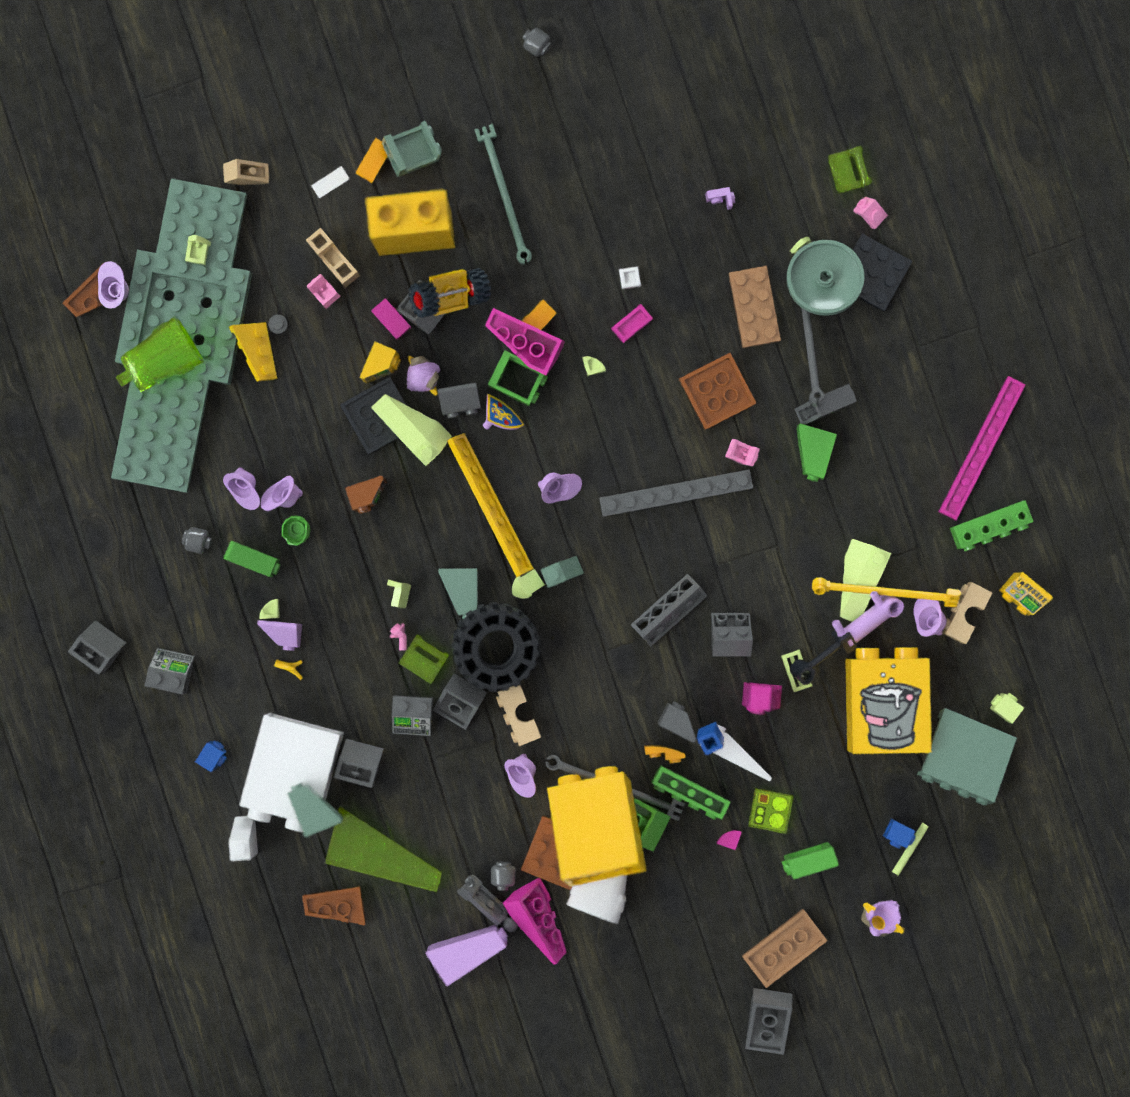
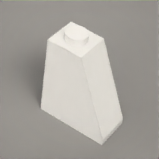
(243, 839)

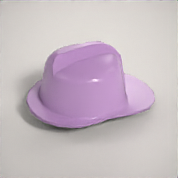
(111, 285)
(242, 487)
(559, 487)
(281, 494)
(929, 617)
(521, 775)

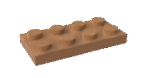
(754, 307)
(784, 948)

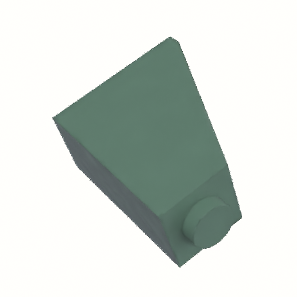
(562, 571)
(462, 588)
(312, 810)

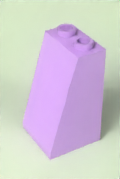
(465, 952)

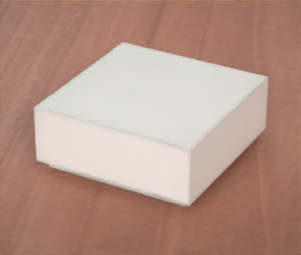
(630, 277)

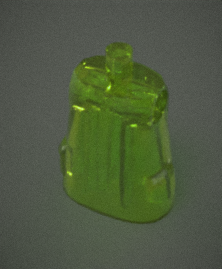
(160, 356)

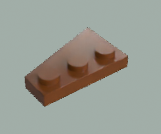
(85, 297)
(336, 904)

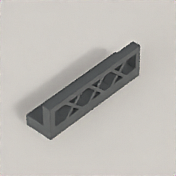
(671, 612)

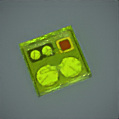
(770, 810)

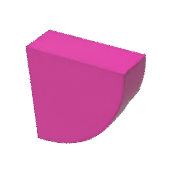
(730, 839)

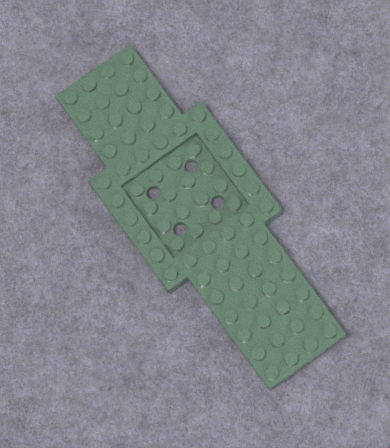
(165, 421)

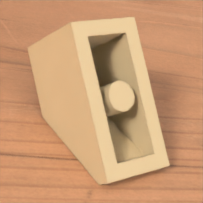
(245, 172)

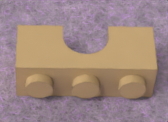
(332, 257)
(971, 596)
(523, 731)

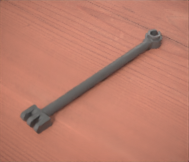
(812, 360)
(671, 807)

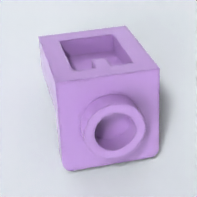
(717, 196)

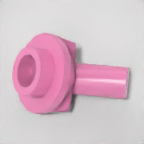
(398, 631)

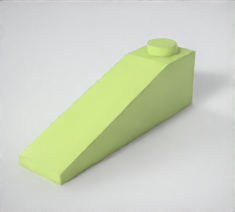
(418, 432)
(862, 567)

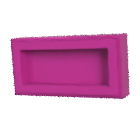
(391, 319)
(632, 323)

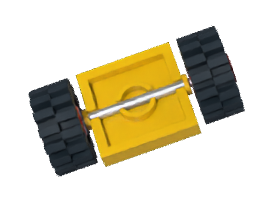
(449, 292)

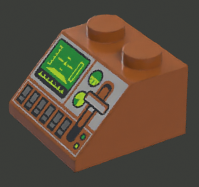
(365, 494)

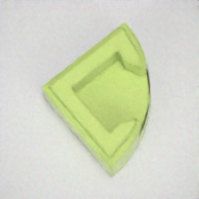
(593, 366)
(270, 610)

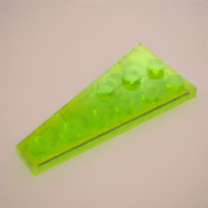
(370, 852)

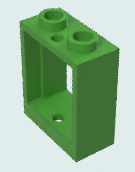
(499, 371)
(809, 860)

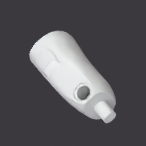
(600, 898)

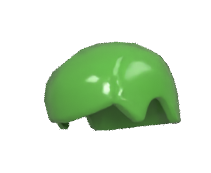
(295, 530)

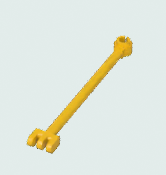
(950, 599)

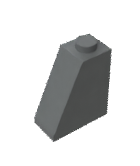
(833, 402)

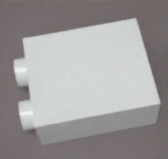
(283, 757)

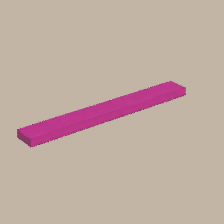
(982, 448)

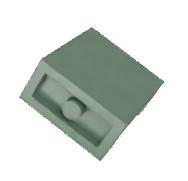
(412, 149)

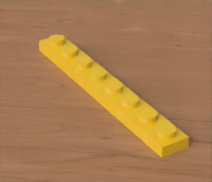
(490, 504)

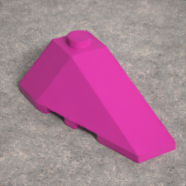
(530, 344)
(533, 914)

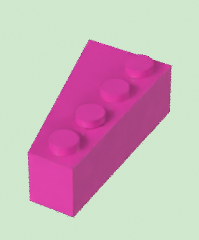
(761, 697)

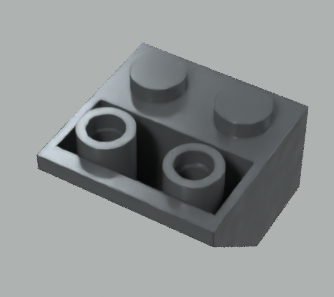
(731, 634)
(97, 647)
(359, 763)

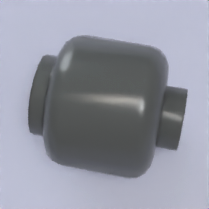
(536, 42)
(196, 540)
(503, 875)

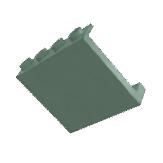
(967, 757)

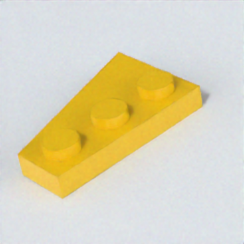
(256, 346)

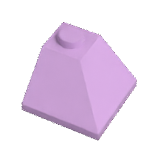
(283, 633)

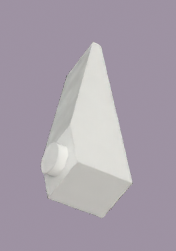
(735, 753)

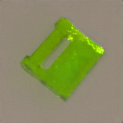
(843, 171)
(421, 665)

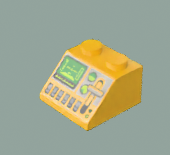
(380, 363)
(1025, 594)

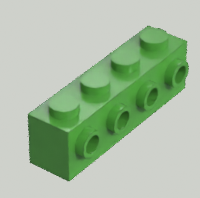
(991, 525)
(691, 792)

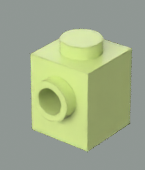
(1006, 707)

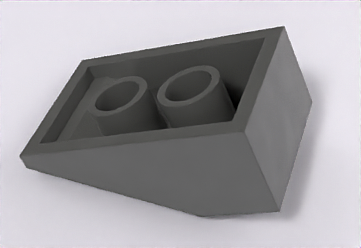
(768, 1021)

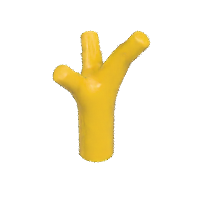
(291, 667)

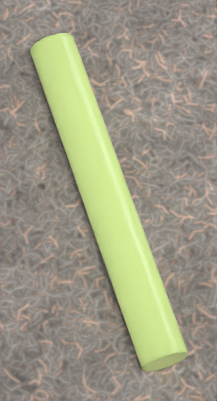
(910, 849)

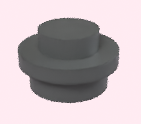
(278, 324)

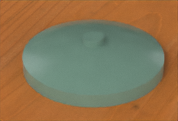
(825, 277)

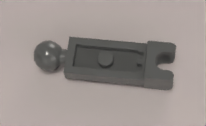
(486, 903)

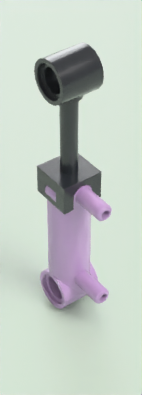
(847, 637)

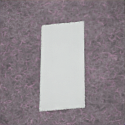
(330, 182)

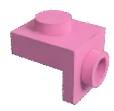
(870, 211)
(323, 291)
(742, 453)

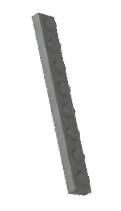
(676, 493)

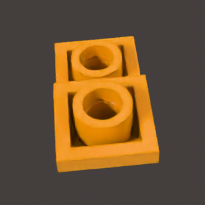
(372, 161)
(540, 315)
(670, 753)

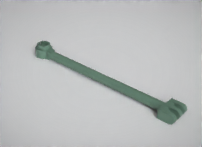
(487, 139)

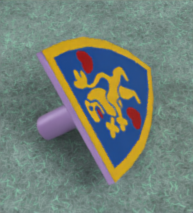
(500, 415)

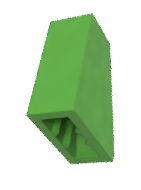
(815, 450)
(252, 559)

